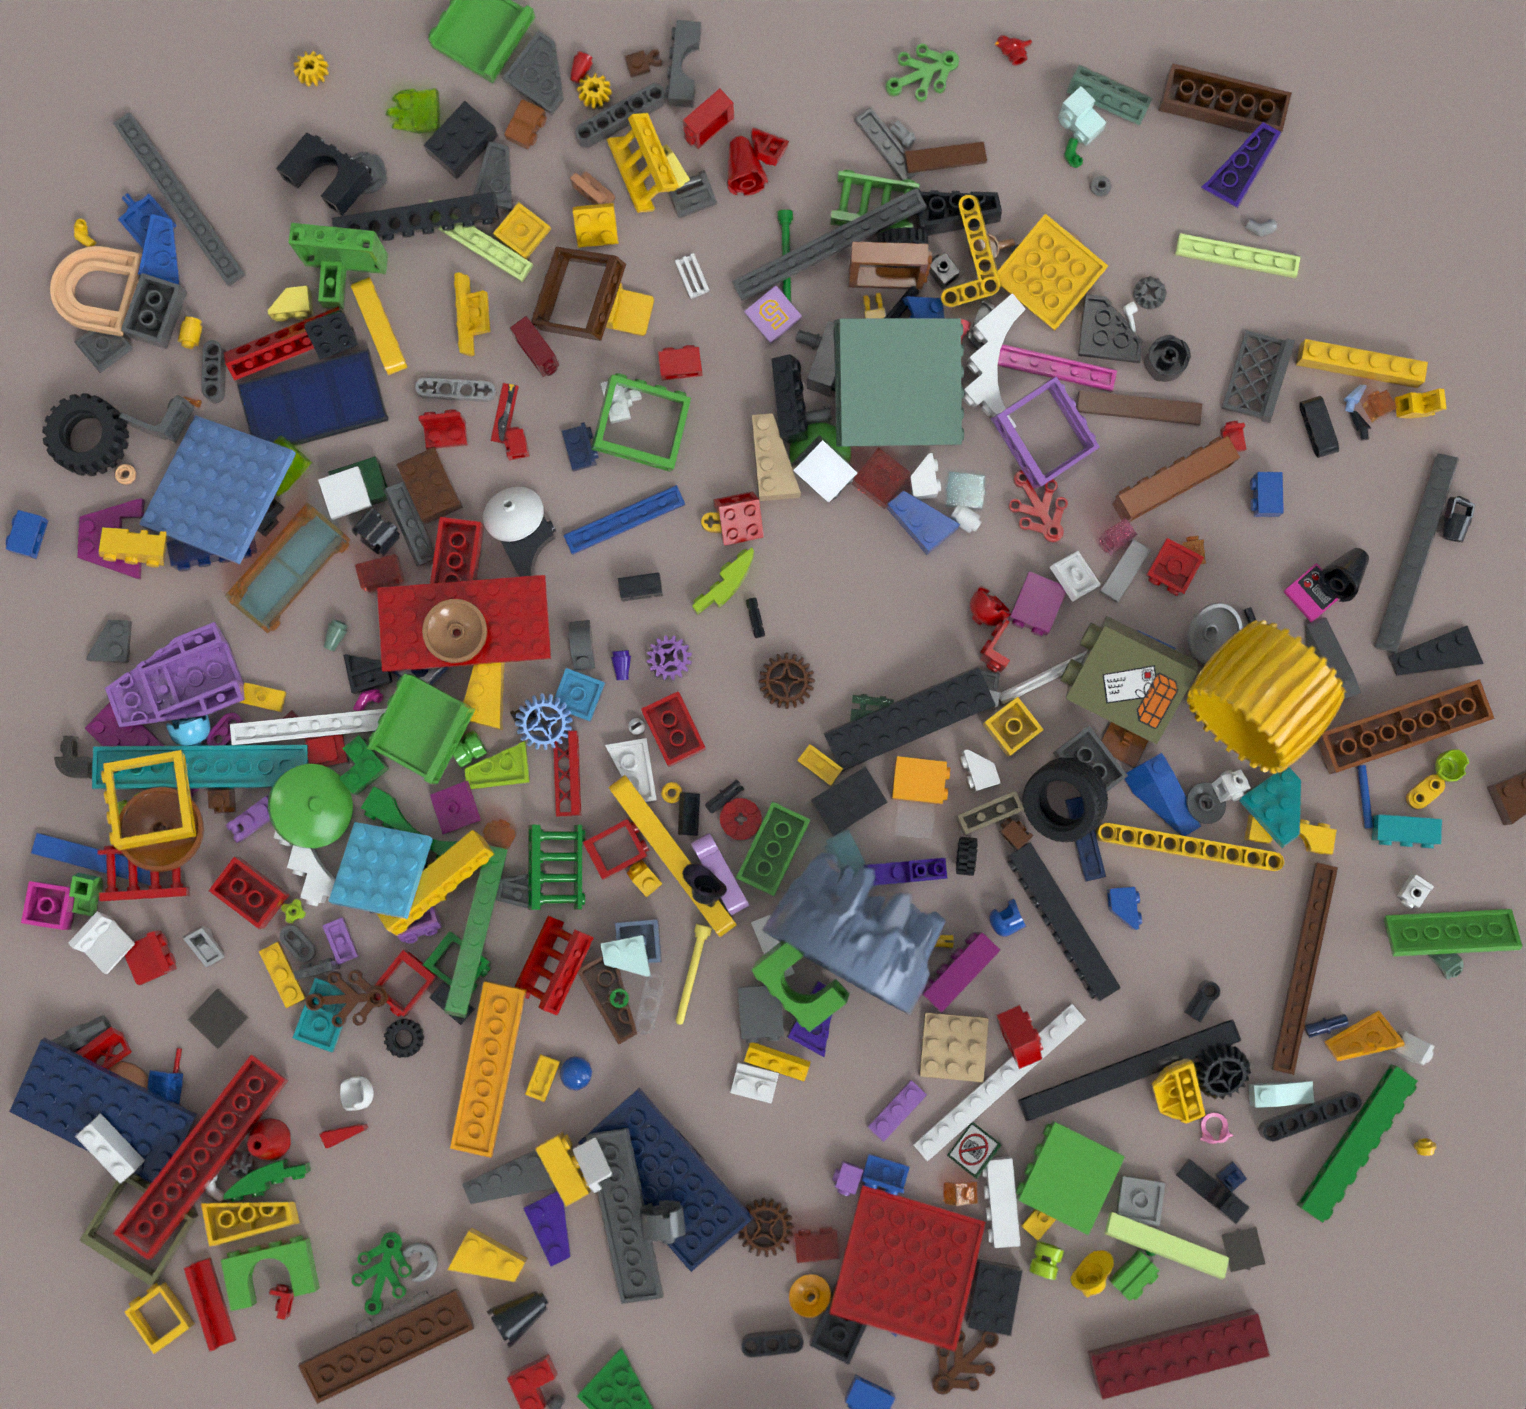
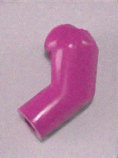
(367, 696)

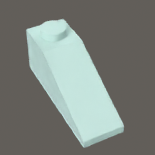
(1280, 1094)

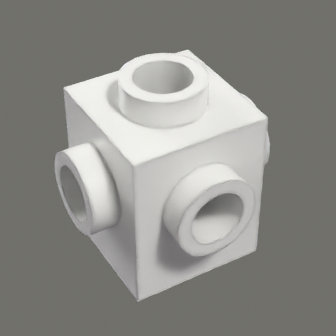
(1231, 785)

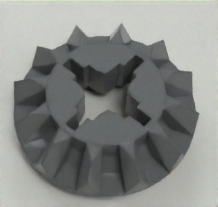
(1149, 302)

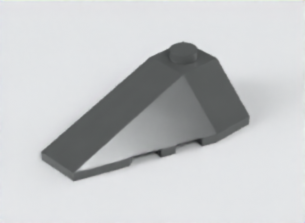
(1322, 638)

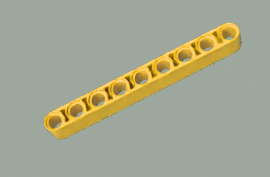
(666, 849)
(1198, 852)

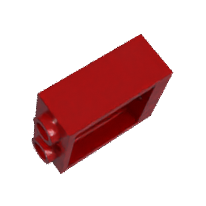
(708, 119)
(598, 861)
(406, 956)

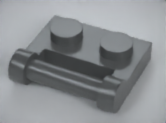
(694, 199)

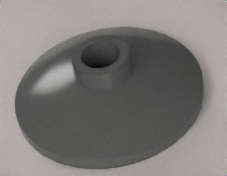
(1213, 808)

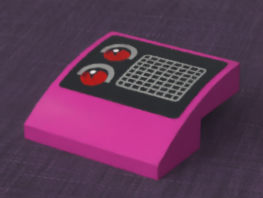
(1308, 595)

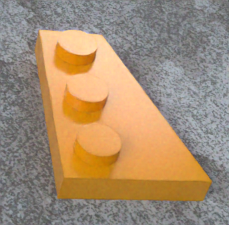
(1364, 1038)

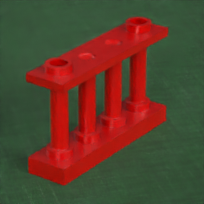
(133, 891)
(566, 970)

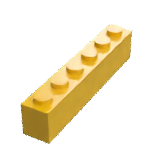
(1361, 363)
(442, 878)

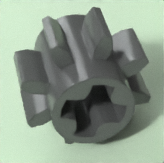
(240, 1164)

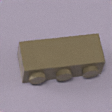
(989, 813)

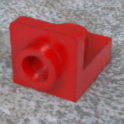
(1235, 433)
(283, 1304)

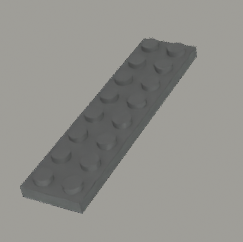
(620, 1206)

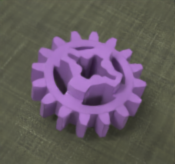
(662, 668)

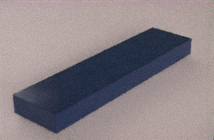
(1088, 846)

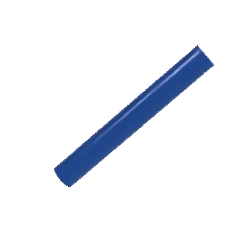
(1365, 797)

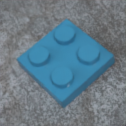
(579, 693)

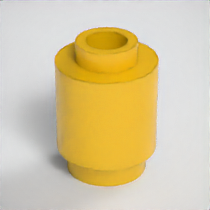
(190, 332)

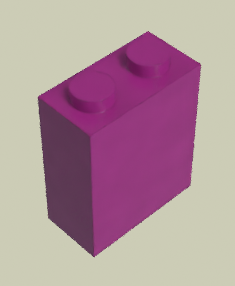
(1037, 604)

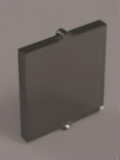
(1243, 1249)

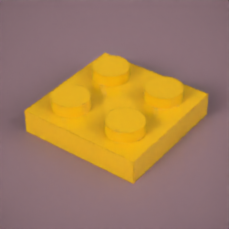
(595, 225)
(522, 231)

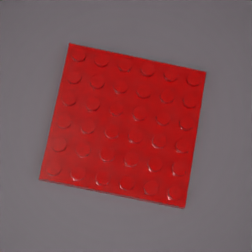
(907, 1268)

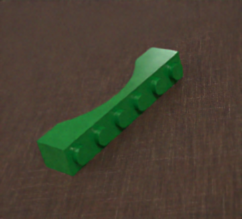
(385, 807)

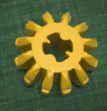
(312, 61)
(601, 87)

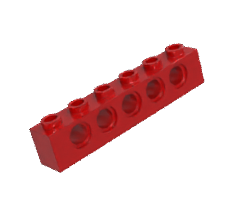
(270, 349)

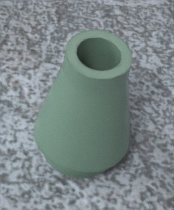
(335, 633)

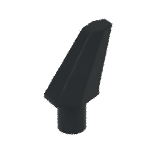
(1361, 425)

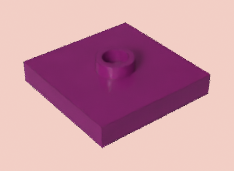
(455, 807)

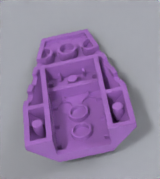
(179, 681)

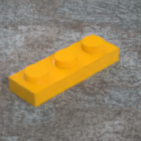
(282, 974)
(777, 1061)

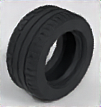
(1045, 819)

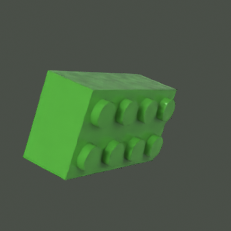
(773, 848)

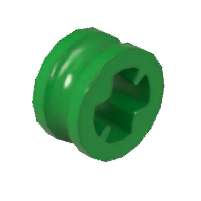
(625, 1000)

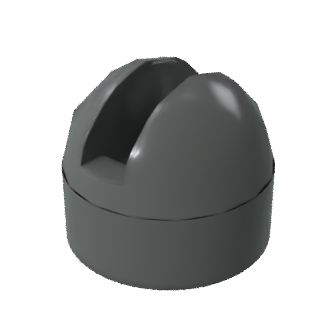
(556, 1402)

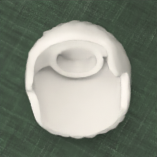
(356, 1093)

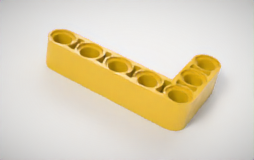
(978, 256)

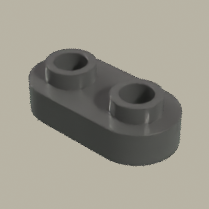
(297, 944)

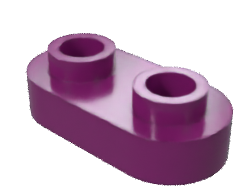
(222, 729)

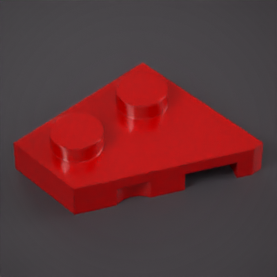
(768, 147)

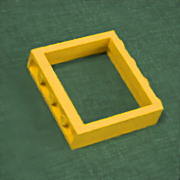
(188, 829)

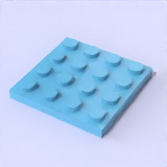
(380, 870)

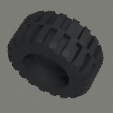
(63, 421)

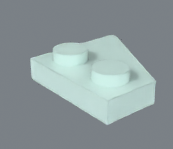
(627, 955)

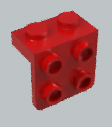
(994, 660)
(150, 958)

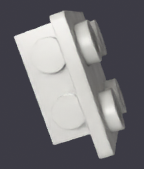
(102, 941)

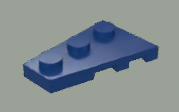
(159, 250)

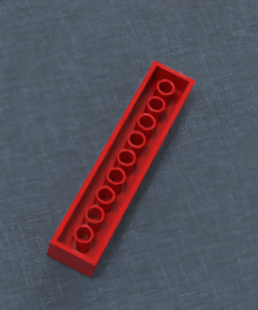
(200, 1157)

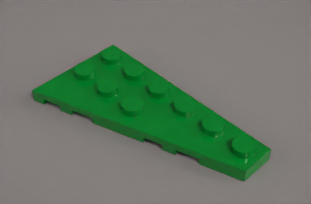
(615, 1387)

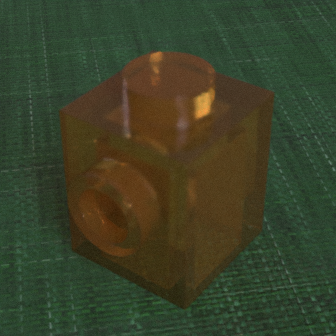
(1378, 405)
(499, 833)

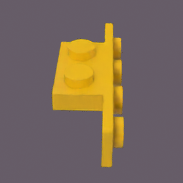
(471, 313)

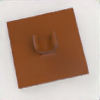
(1124, 744)

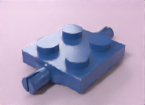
(138, 216)

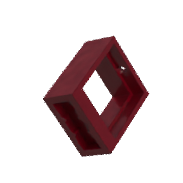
(535, 347)

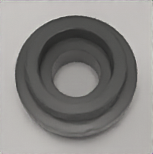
(1100, 191)

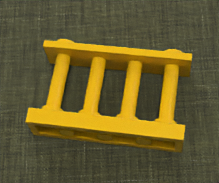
(655, 158)

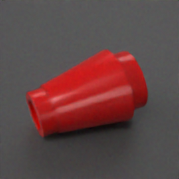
(580, 66)

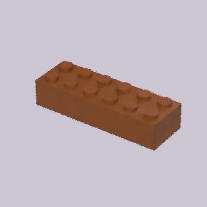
(1176, 479)

